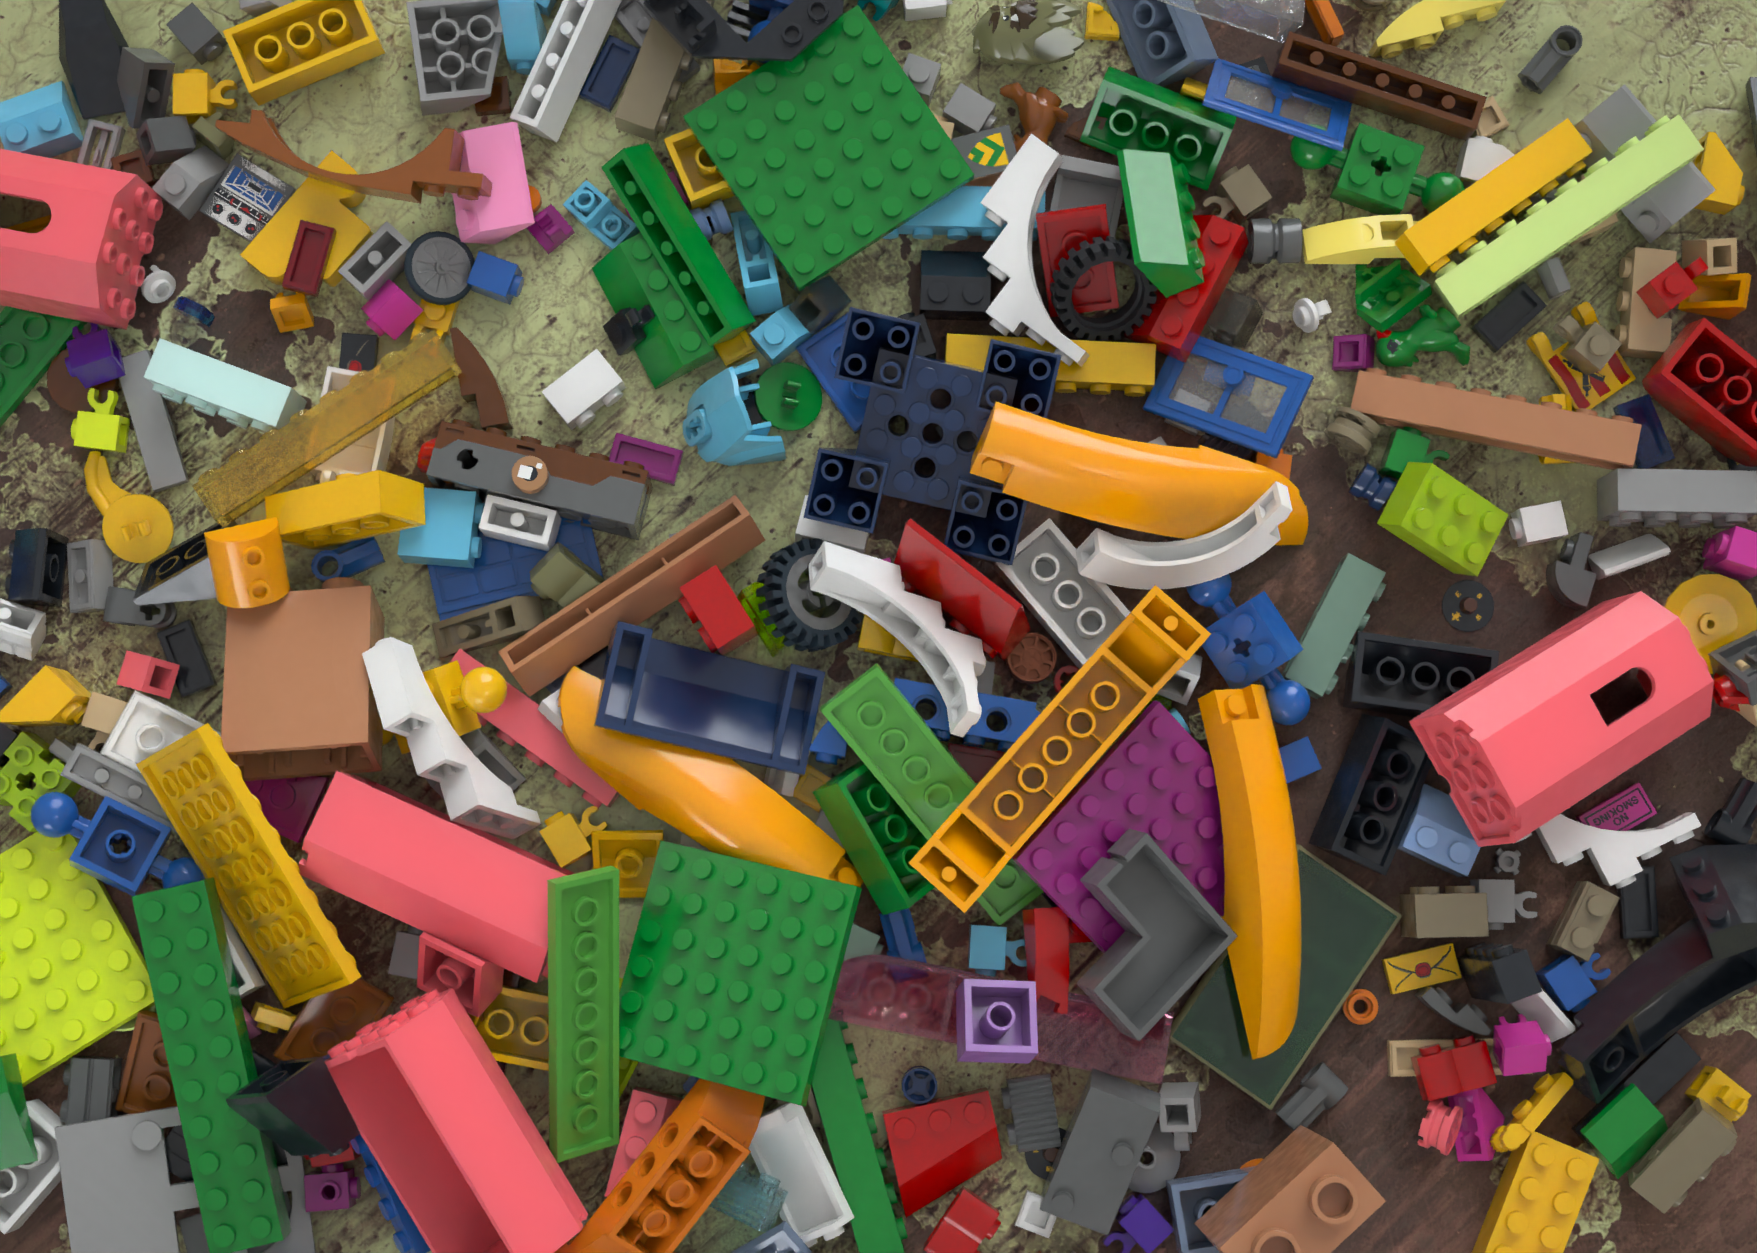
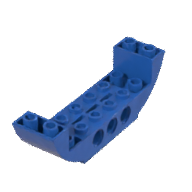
(1015, 714)

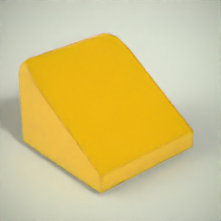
(1193, 89)

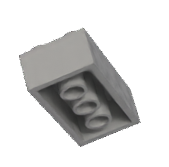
(1677, 496)

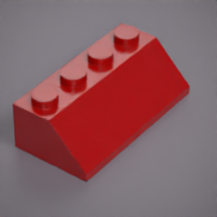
(1182, 317)

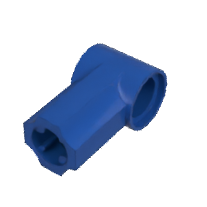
(351, 558)
(901, 936)

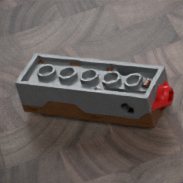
(578, 485)

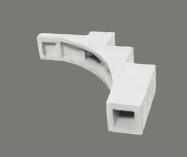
(1015, 201)
(916, 621)
(1611, 851)

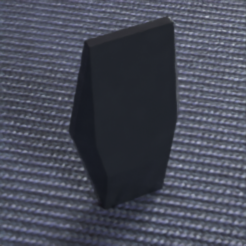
(91, 55)

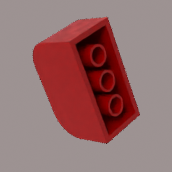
(1710, 389)

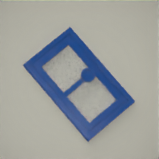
(1277, 104)
(1230, 395)

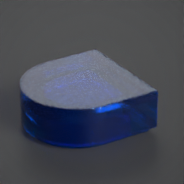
(194, 311)

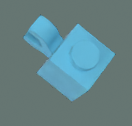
(989, 947)

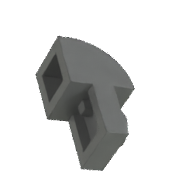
(1568, 579)

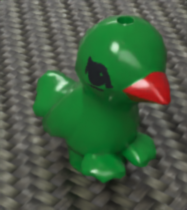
(1429, 333)

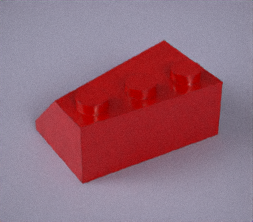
(941, 1144)

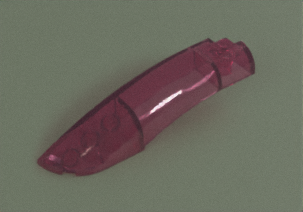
(921, 1003)

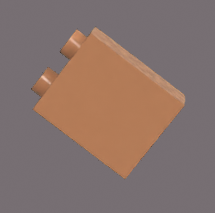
(300, 685)
(1293, 1201)

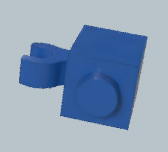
(1570, 982)

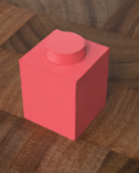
(148, 674)

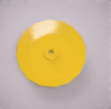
(1713, 611)

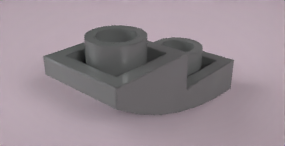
(1461, 1015)

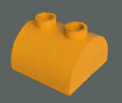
(248, 564)

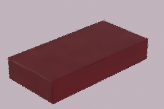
(309, 258)

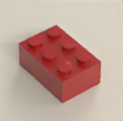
(718, 610)

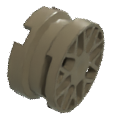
(1353, 430)

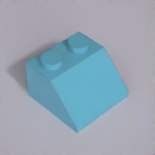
(40, 122)

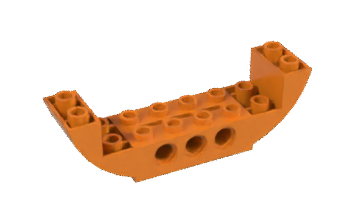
(675, 1174)

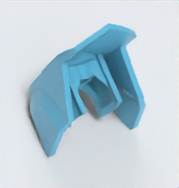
(721, 423)

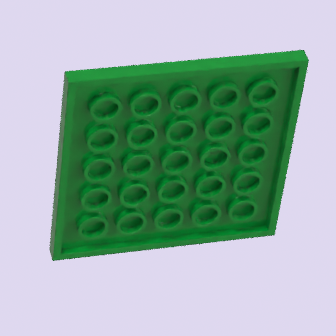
(829, 149)
(734, 971)

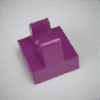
(550, 229)

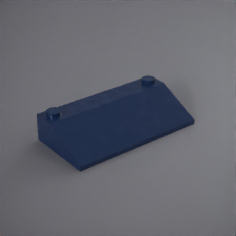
(708, 700)

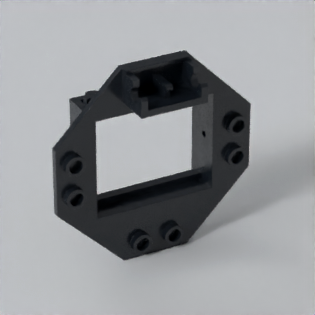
(708, 36)

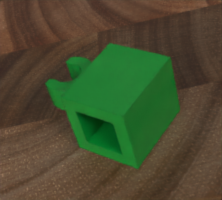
(1407, 446)

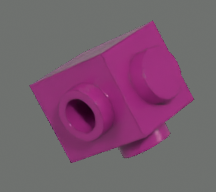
(331, 1188)

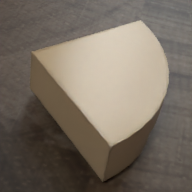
(1491, 120)

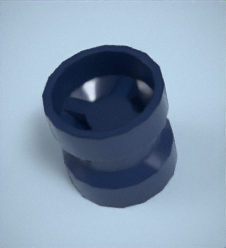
(1372, 487)
(919, 1089)

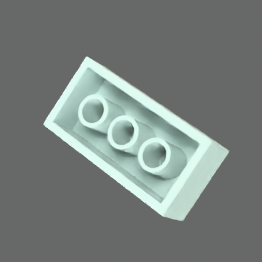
(221, 388)

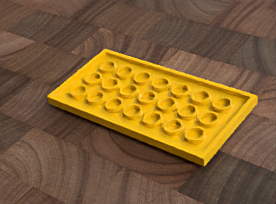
(250, 867)

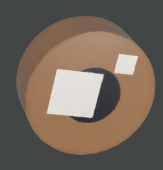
(530, 474)

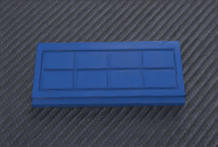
(503, 570)

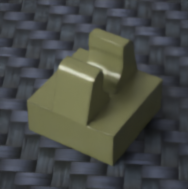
(212, 137)

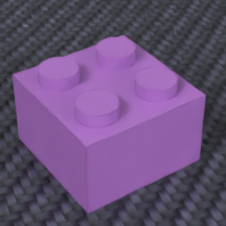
(996, 1021)

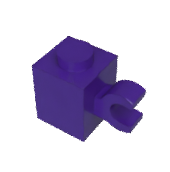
(94, 356)
(1141, 1225)

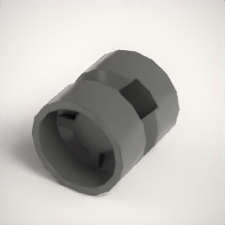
(1274, 240)

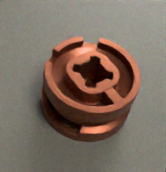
(1032, 659)

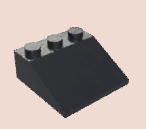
(1721, 895)

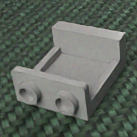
(1088, 184)

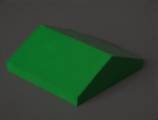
(1625, 1130)

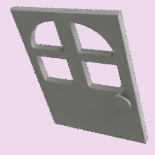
(122, 1189)

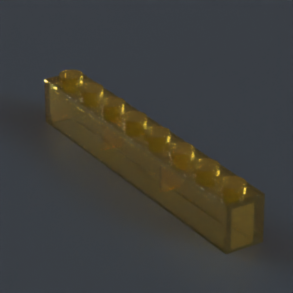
(326, 428)

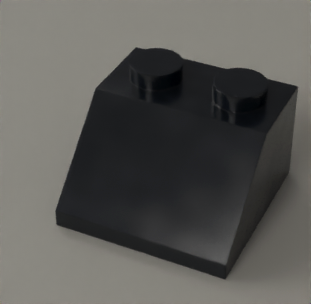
(954, 285)
(37, 567)

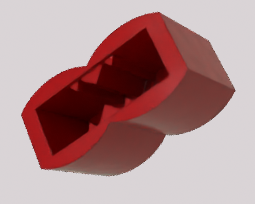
(1454, 1068)
(963, 1225)

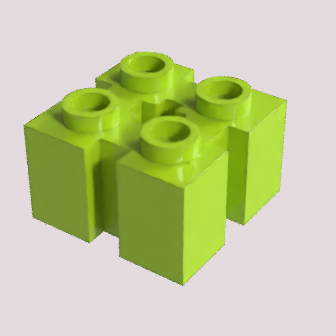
(29, 758)

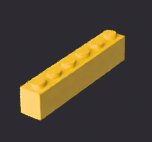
(1494, 197)
(1108, 367)

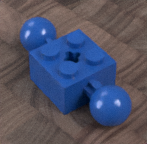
(1245, 663)
(58, 815)

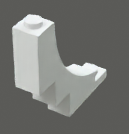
(438, 753)

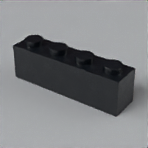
(1498, 973)

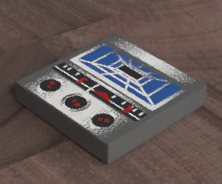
(246, 198)

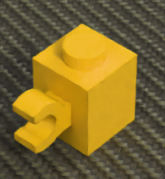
(198, 95)
(568, 837)
(1719, 1093)

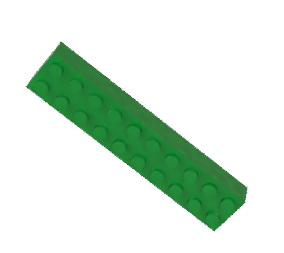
(208, 1063)

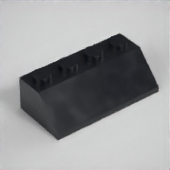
(1409, 674)
(1372, 794)

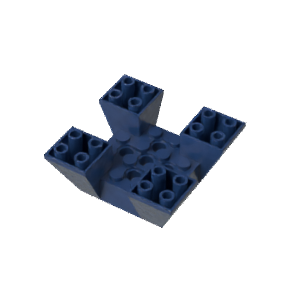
(852, 482)

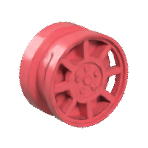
(1440, 1126)

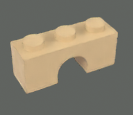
(1639, 329)

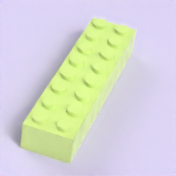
(1570, 215)

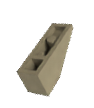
(488, 625)

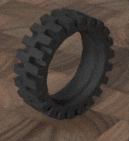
(1076, 266)

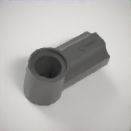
(1550, 59)
(1318, 1091)

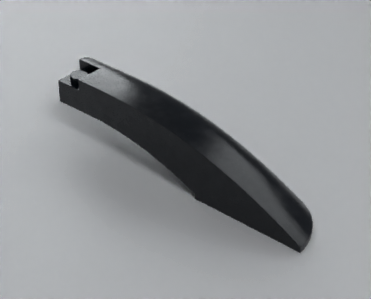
(1648, 1005)

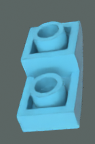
(600, 216)

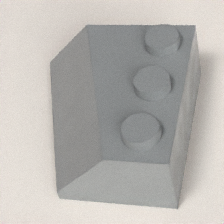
(454, 51)

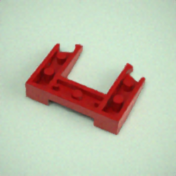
(1047, 952)

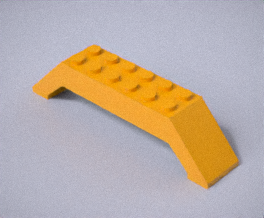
(1059, 748)

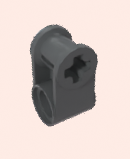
(123, 610)

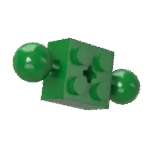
(1392, 156)

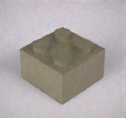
(1447, 914)

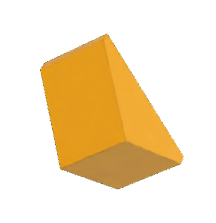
(1718, 295)

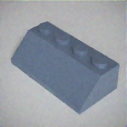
(1162, 40)

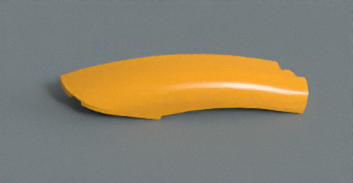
(1123, 480)
(699, 792)
(1259, 863)

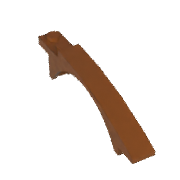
(429, 172)

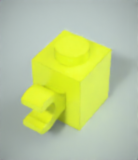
(103, 428)

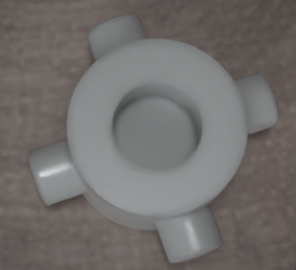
(1507, 861)

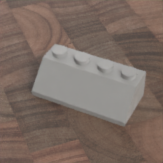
(1662, 206)

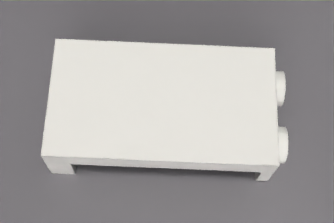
(791, 1152)

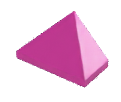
(1477, 1125)

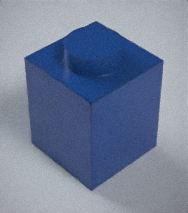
(495, 278)

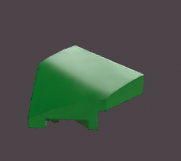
(1387, 293)

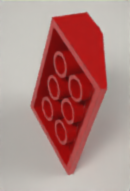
(965, 594)

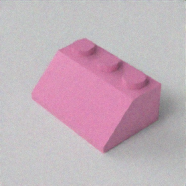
(499, 156)

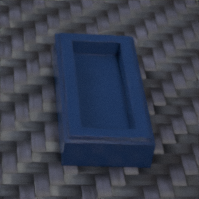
(609, 73)

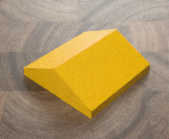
(631, 853)

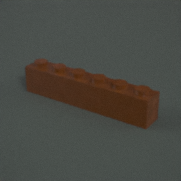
(1379, 86)

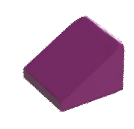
(1353, 353)

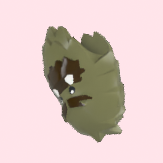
(1027, 32)

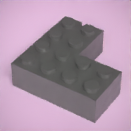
(1166, 938)

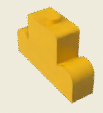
(318, 204)

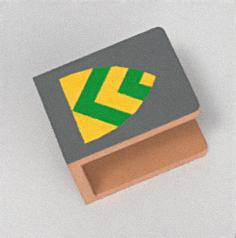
(986, 153)

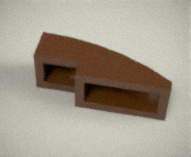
(480, 384)

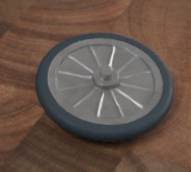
(439, 267)

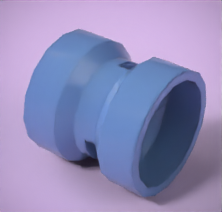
(718, 217)

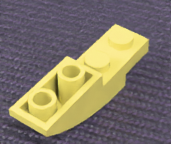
(1425, 21)
(1355, 239)

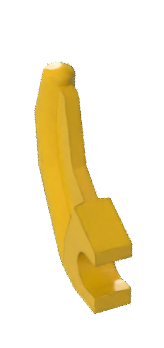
(99, 482)

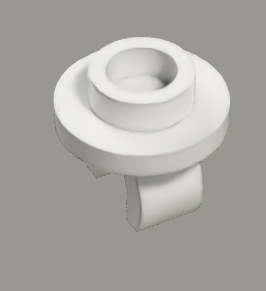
(158, 285)
(1307, 314)

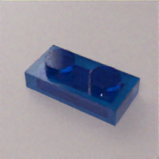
(1653, 443)

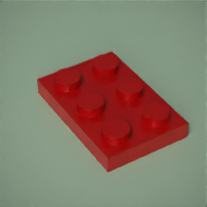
(1065, 230)

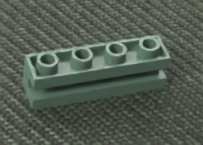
(1334, 624)

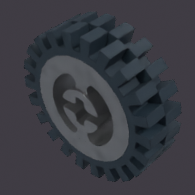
(792, 602)

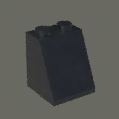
(298, 1108)

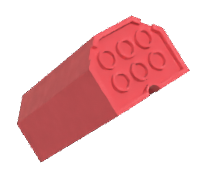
(92, 248)
(1530, 735)
(432, 873)
(453, 1133)

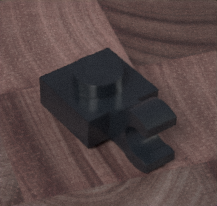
(626, 328)

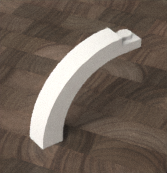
(1186, 561)

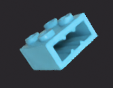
(449, 530)

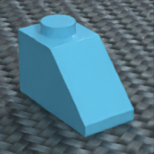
(779, 335)

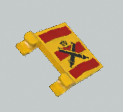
(1584, 390)

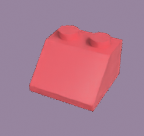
(448, 966)

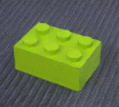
(1442, 518)

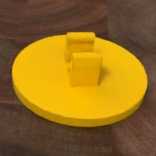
(138, 528)

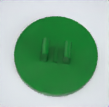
(788, 396)

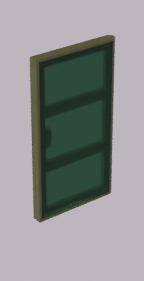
(1339, 940)

